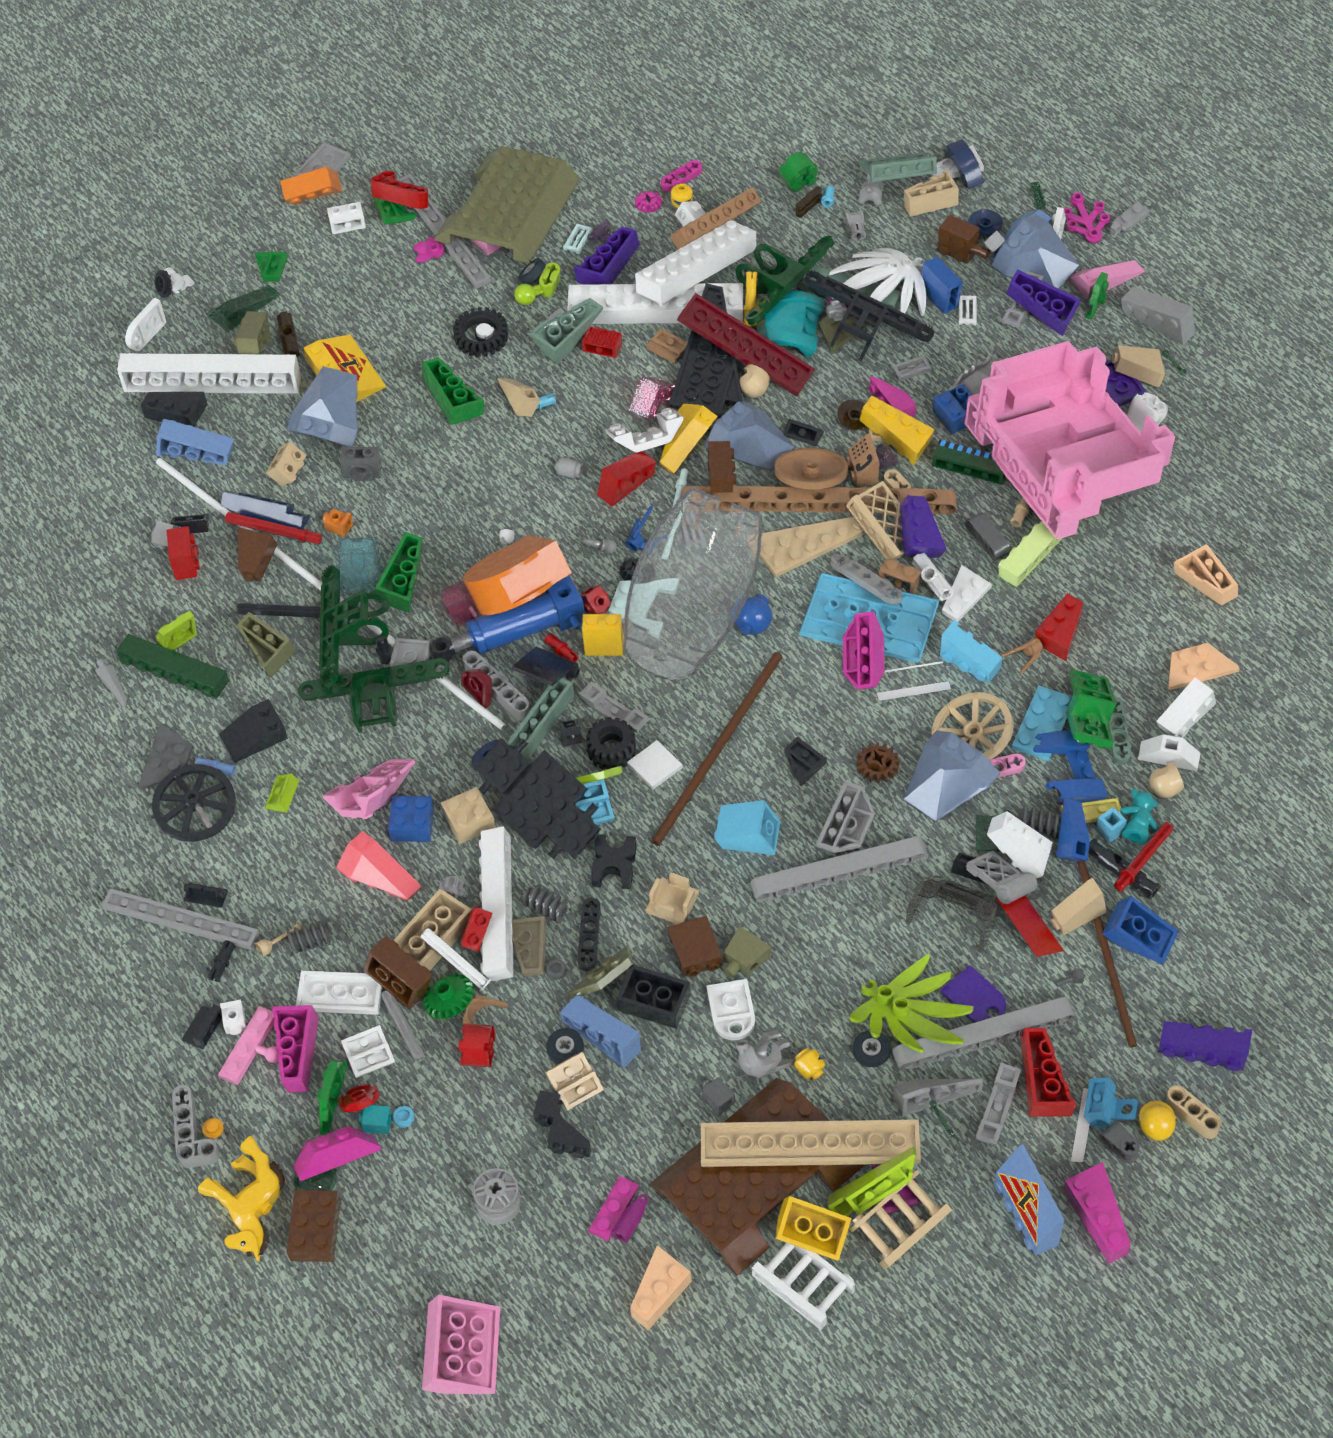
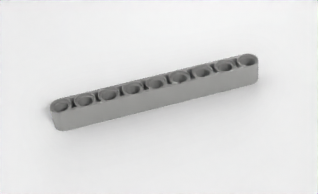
(839, 868)
(987, 1032)

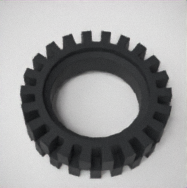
(477, 317)

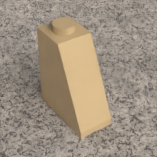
(1139, 363)
(1079, 908)

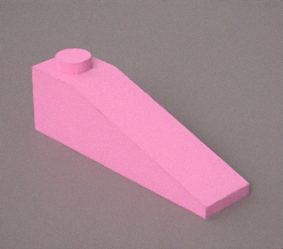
(1117, 274)

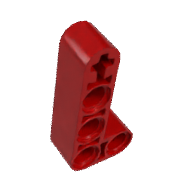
(388, 188)

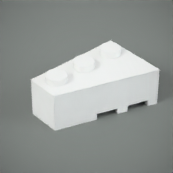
(1187, 709)
(1021, 843)

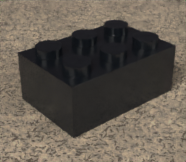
(653, 996)

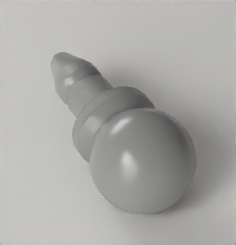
(607, 546)

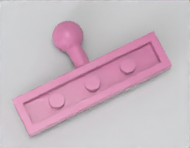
(249, 1045)

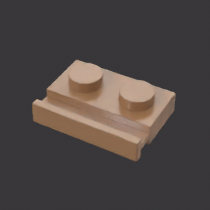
(667, 345)

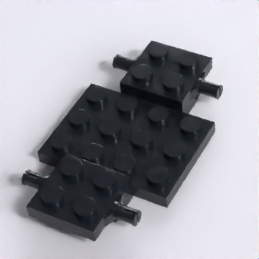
(539, 798)

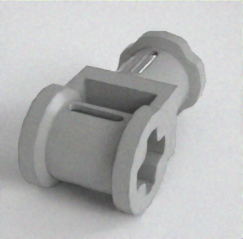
(855, 224)

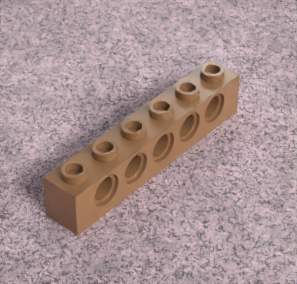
(716, 218)

